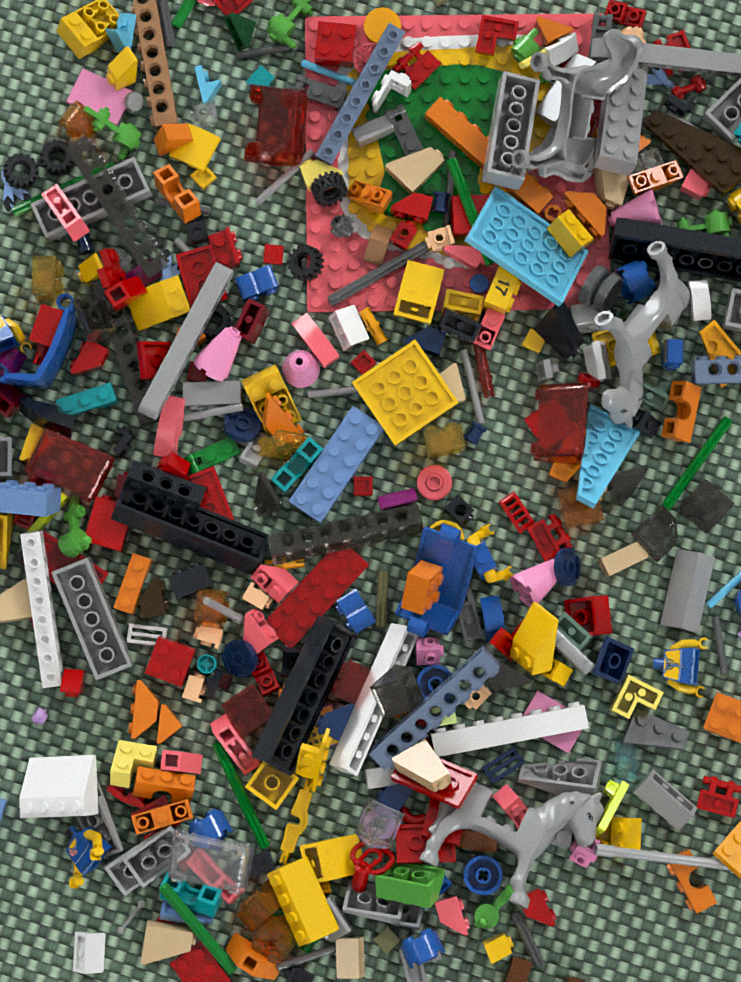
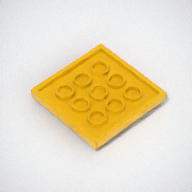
(405, 392)

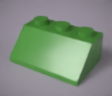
(410, 884)

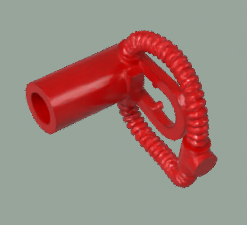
(363, 869)

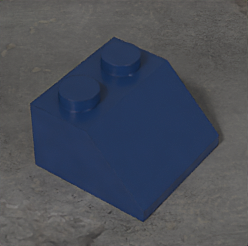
(613, 661)
(335, 721)

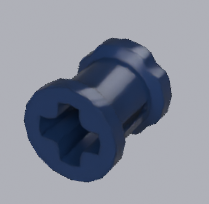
(441, 201)
(84, 245)
(474, 433)

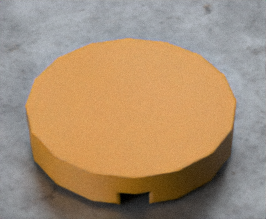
(377, 21)

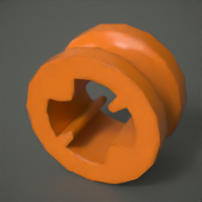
(555, 208)

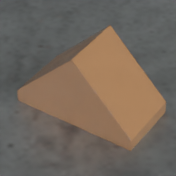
(378, 245)

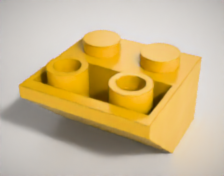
(622, 832)

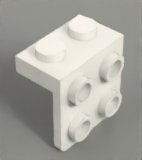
(395, 81)

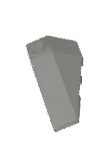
(563, 777)

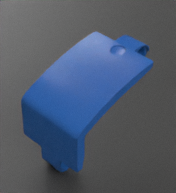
(55, 356)
(458, 561)

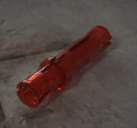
(484, 371)

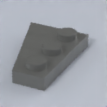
(652, 731)

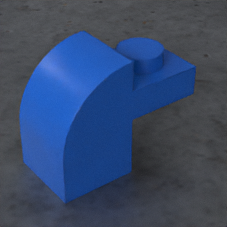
(492, 615)

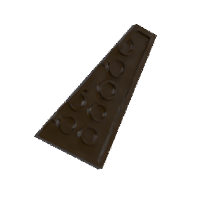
(704, 153)

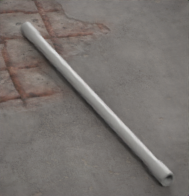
(612, 851)

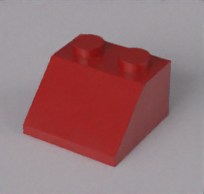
(591, 613)

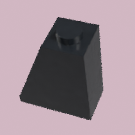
(560, 331)

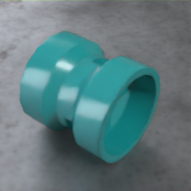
(204, 664)

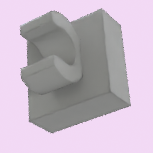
(546, 370)

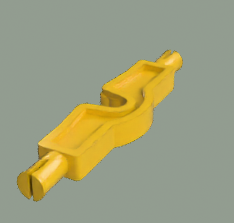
(294, 830)

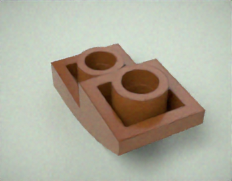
(477, 841)

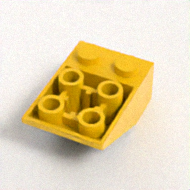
(86, 27)
(418, 292)
(269, 381)
(331, 857)

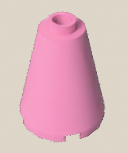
(640, 209)
(219, 354)
(301, 375)
(534, 582)

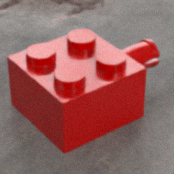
(44, 331)

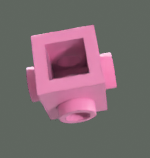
(428, 651)
(583, 855)

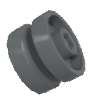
(600, 289)

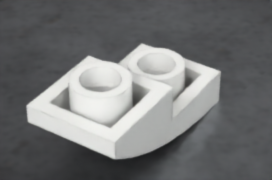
(563, 49)
(699, 300)
(378, 777)

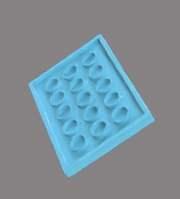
(524, 246)

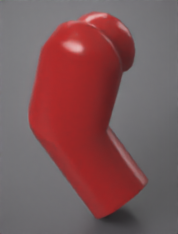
(410, 818)

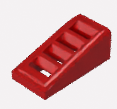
(513, 495)

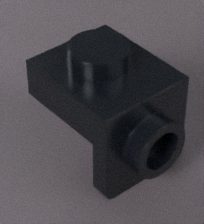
(676, 105)
(197, 230)
(646, 423)
(123, 445)
(288, 660)
(220, 679)
(298, 974)

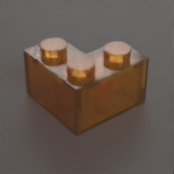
(574, 513)
(260, 907)

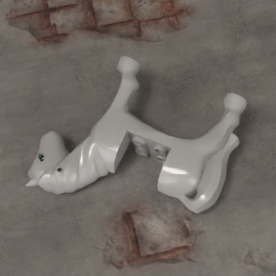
(571, 145)
(631, 338)
(533, 837)

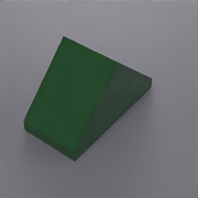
(240, 29)

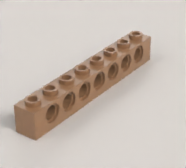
(159, 63)

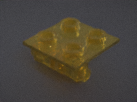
(281, 444)

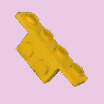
(311, 760)

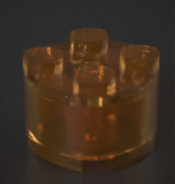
(77, 122)
(208, 616)
(274, 939)

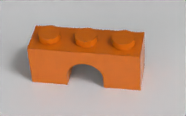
(181, 200)
(686, 397)
(132, 583)
(152, 780)
(697, 897)

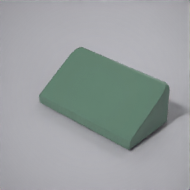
(655, 395)
(573, 631)

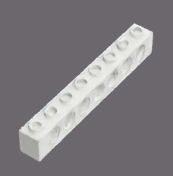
(42, 608)

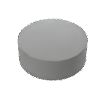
(133, 101)

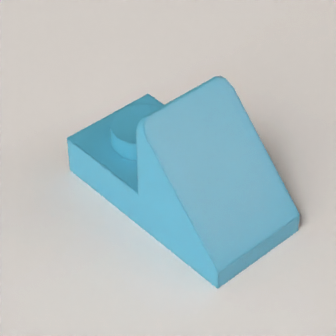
(124, 33)
(209, 89)

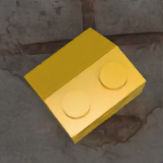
(570, 233)

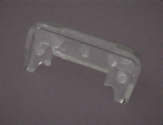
(210, 861)

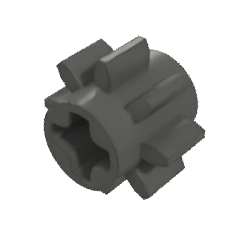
(342, 226)

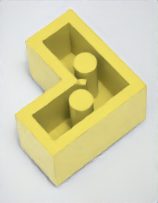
(634, 691)
(128, 758)

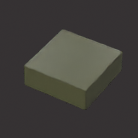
(387, 939)

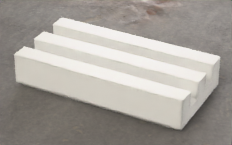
(130, 633)

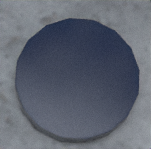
(242, 425)
(567, 567)
(240, 658)

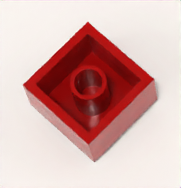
(335, 44)
(171, 661)

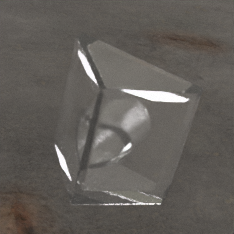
(378, 825)

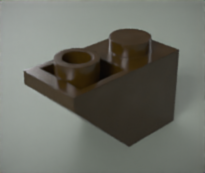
(153, 601)

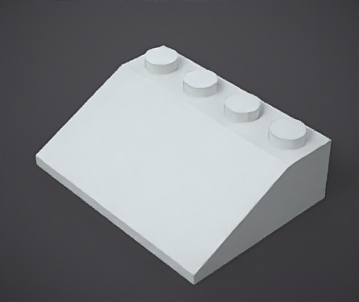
(60, 787)

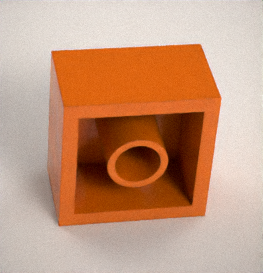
(422, 587)
(725, 717)

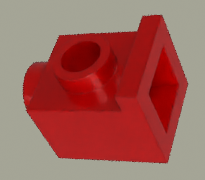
(401, 241)

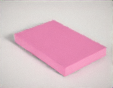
(98, 93)
(564, 740)

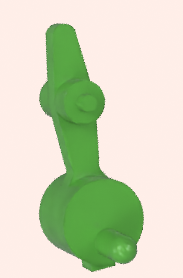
(282, 28)
(525, 47)
(125, 135)
(715, 223)
(76, 539)
(487, 914)

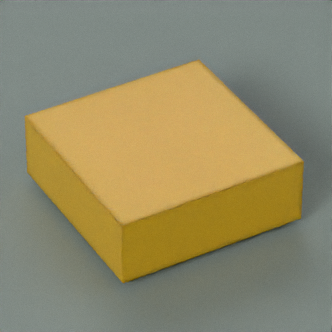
(203, 179)
(533, 341)

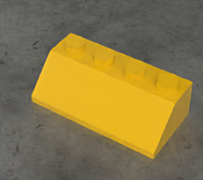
(303, 901)

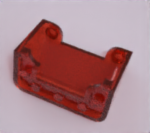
(279, 125)
(560, 423)
(68, 464)

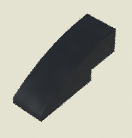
(47, 416)

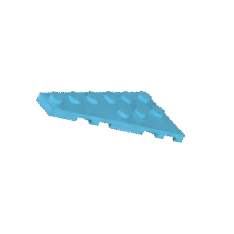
(603, 453)

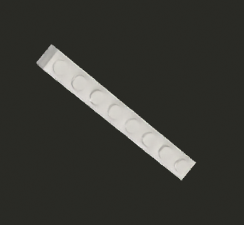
(366, 714)
(509, 730)

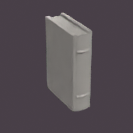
(572, 654)

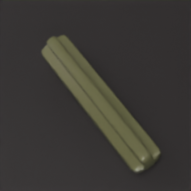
(382, 592)

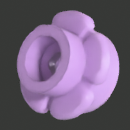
(39, 716)

